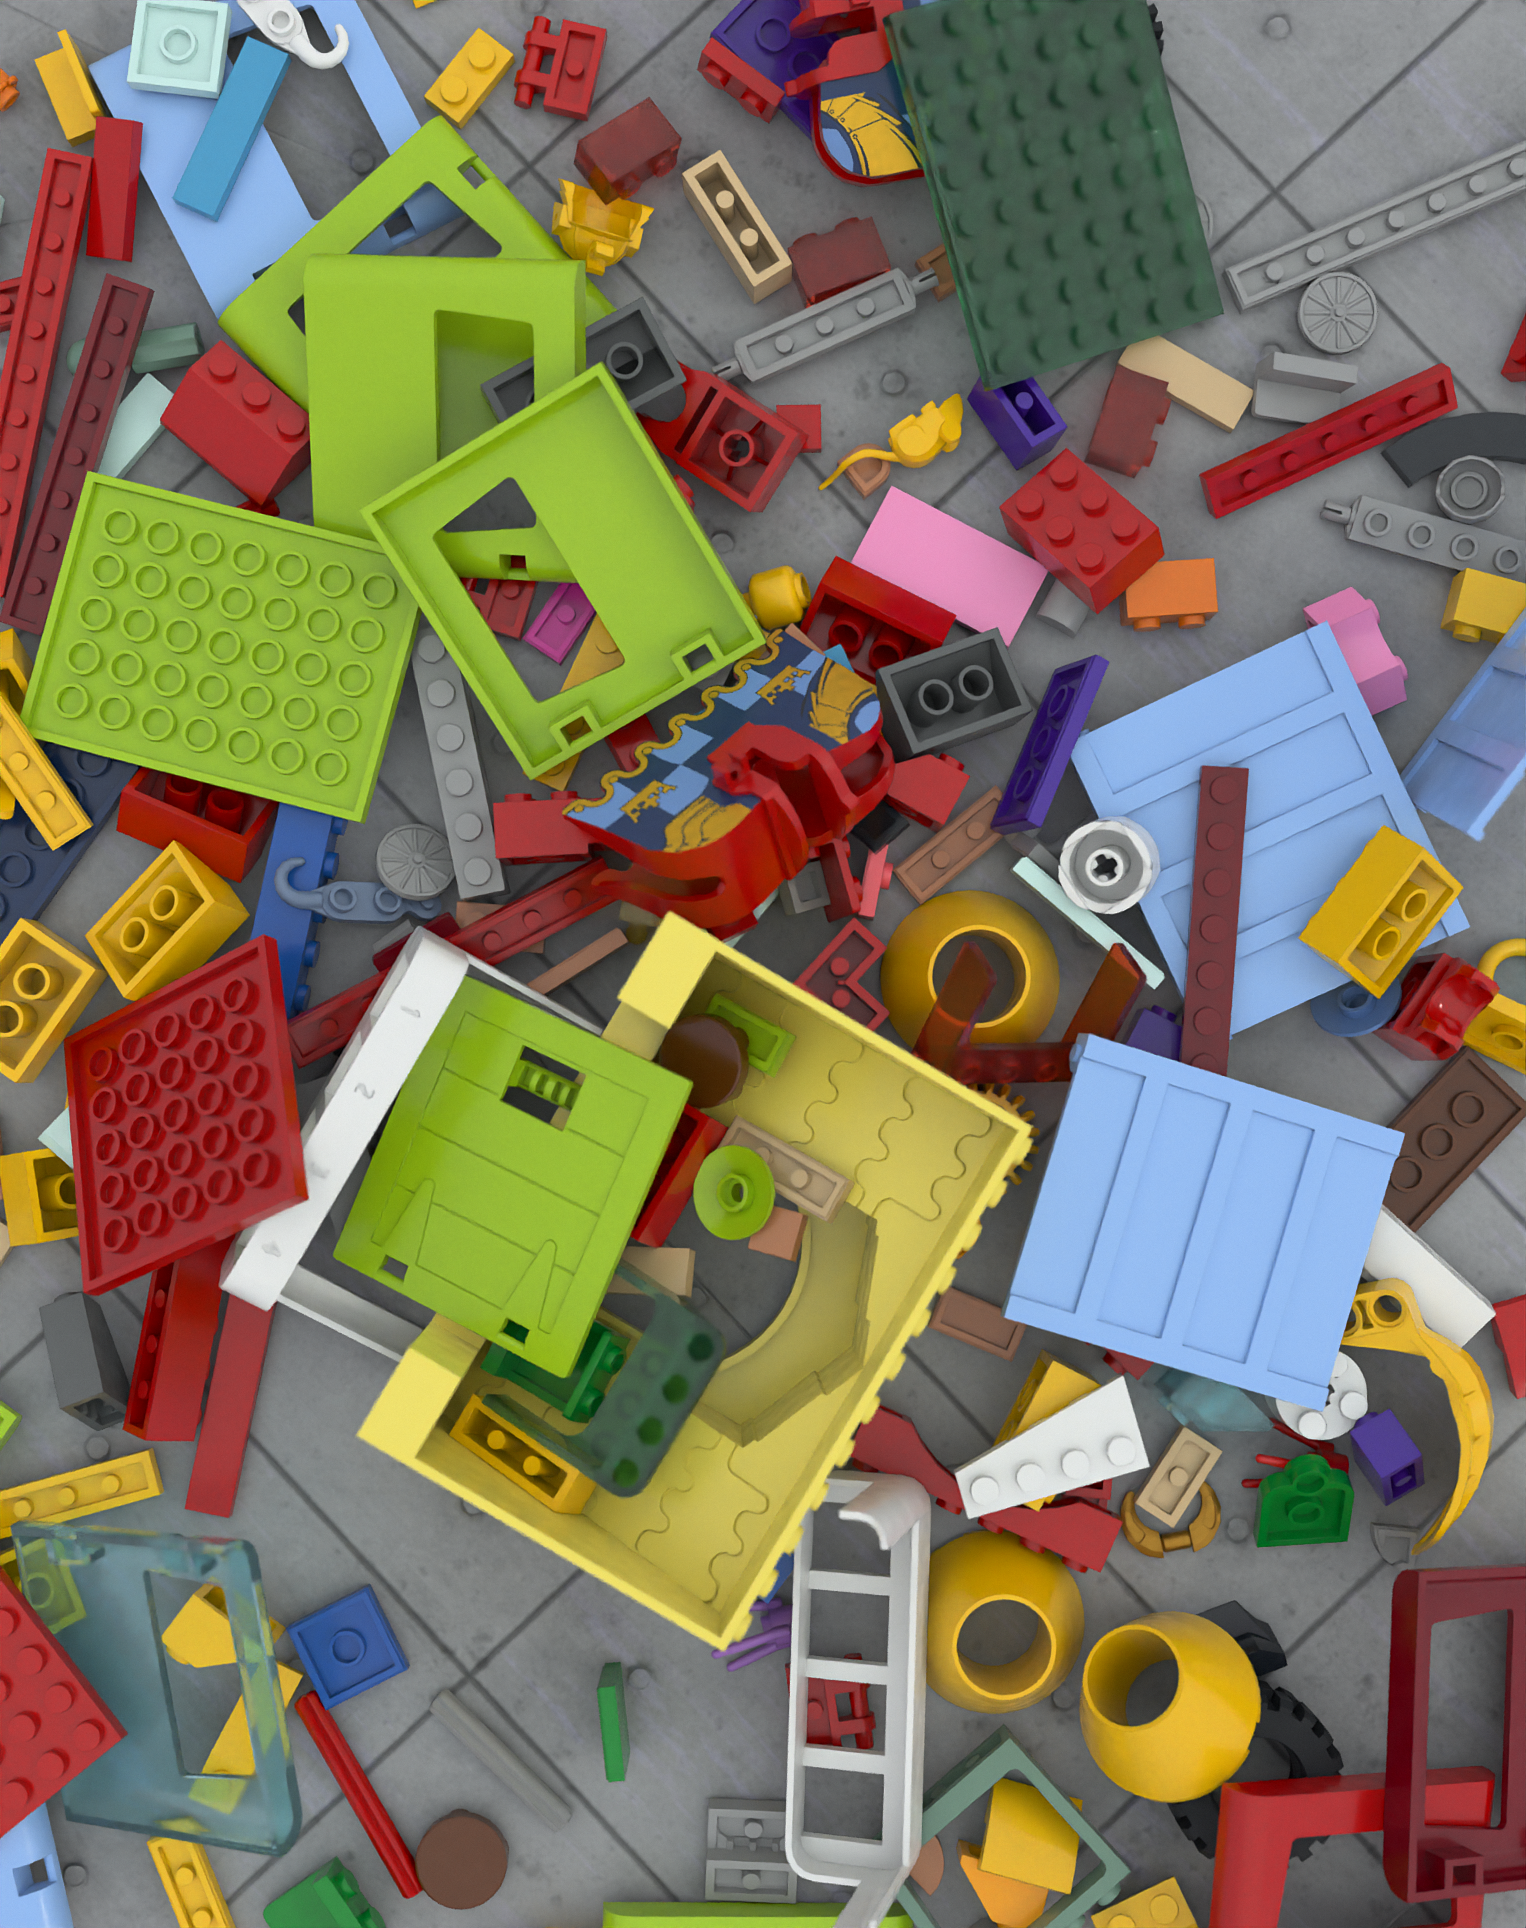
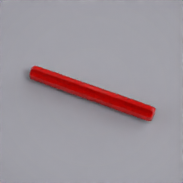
(359, 1793)

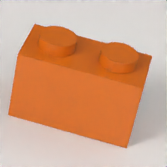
(1170, 594)

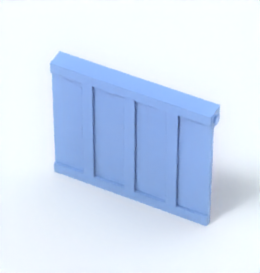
(1478, 744)
(1312, 805)
(1201, 1222)

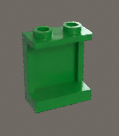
(579, 1393)

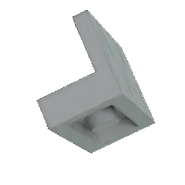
(1299, 387)

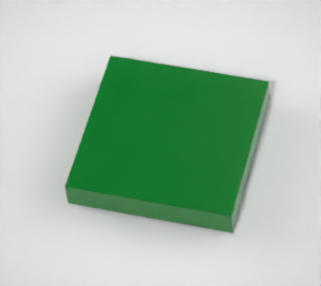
(613, 1722)

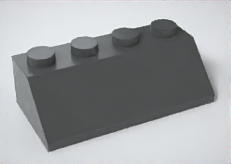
(624, 341)

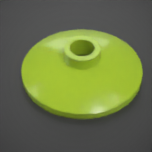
(718, 1192)

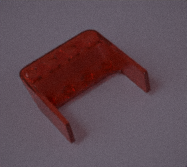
(947, 1031)

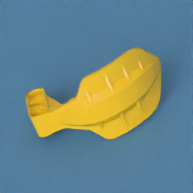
(1465, 1383)

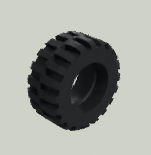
(1310, 1756)

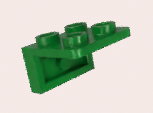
(324, 1900)

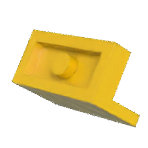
(71, 90)

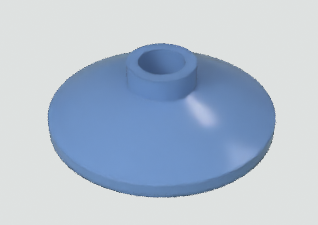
(1353, 1010)

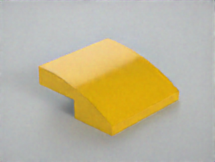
(1028, 1838)

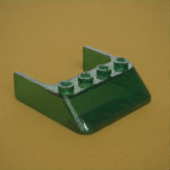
(646, 1400)

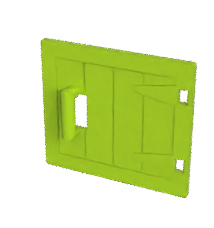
(498, 1204)

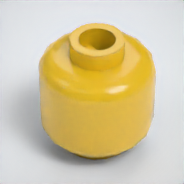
(778, 597)

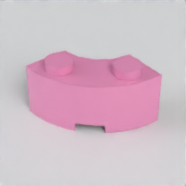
(1357, 632)

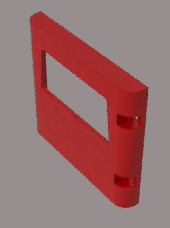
(1266, 1816)

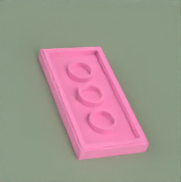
(950, 565)

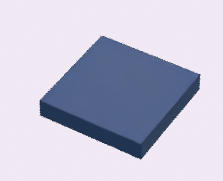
(347, 1647)

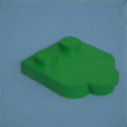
(1304, 1504)

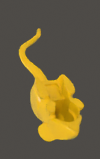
(918, 439)

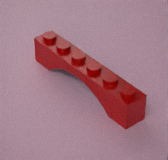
(1067, 1525)

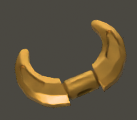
(1199, 1533)

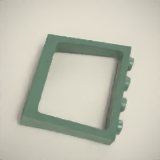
(973, 1778)

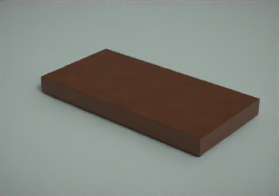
(1448, 1135)

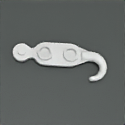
(285, 28)

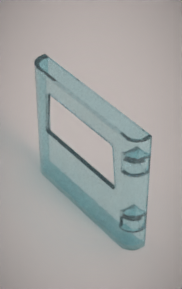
(101, 1608)

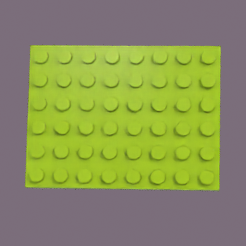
(223, 647)

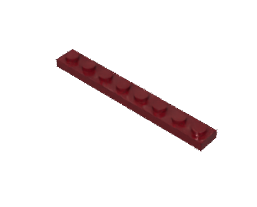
(76, 448)
(1213, 918)

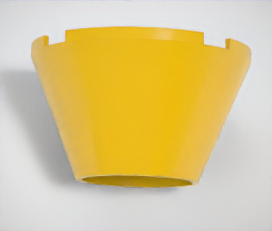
(917, 940)
(991, 1568)
(1203, 1730)

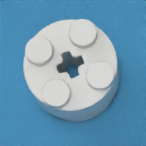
(1109, 891)
(1342, 1409)

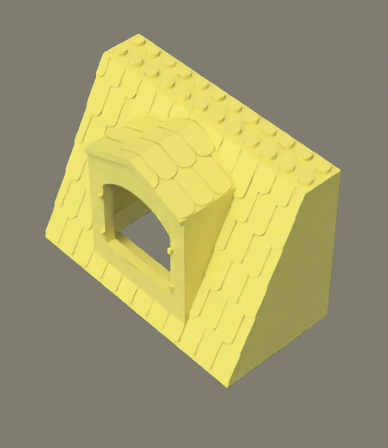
(791, 1397)

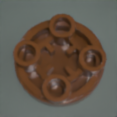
(710, 1055)
(461, 1860)

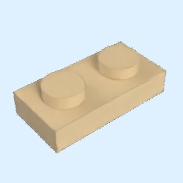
(1177, 1475)

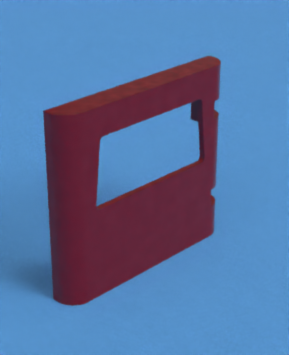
(1420, 1856)

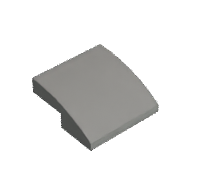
(748, 1852)

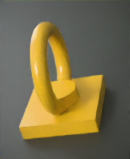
(1501, 1024)

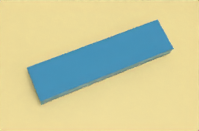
(232, 128)

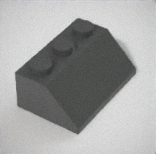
(950, 696)

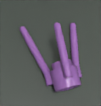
(776, 1635)

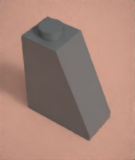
(84, 1361)

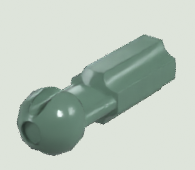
(156, 349)

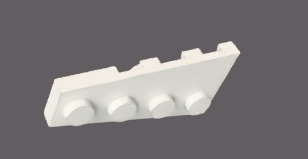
(1058, 1453)

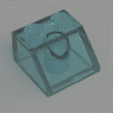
(1209, 1403)

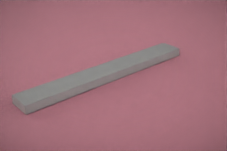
(1378, 228)

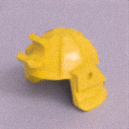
(596, 230)

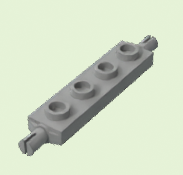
(826, 326)
(1429, 537)

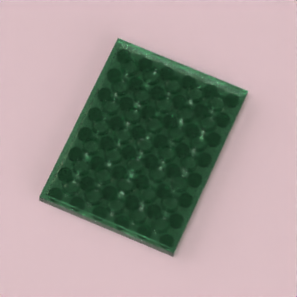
(1053, 177)

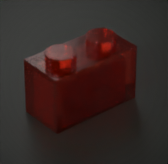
(628, 152)
(837, 260)
(1127, 422)

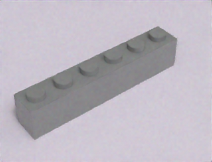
(458, 769)

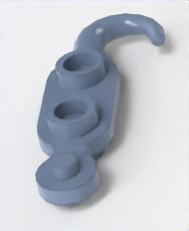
(352, 900)

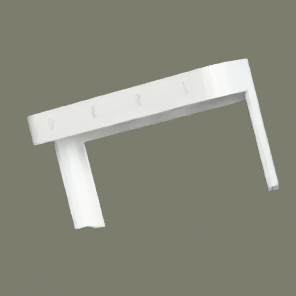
(340, 1123)
(902, 1517)

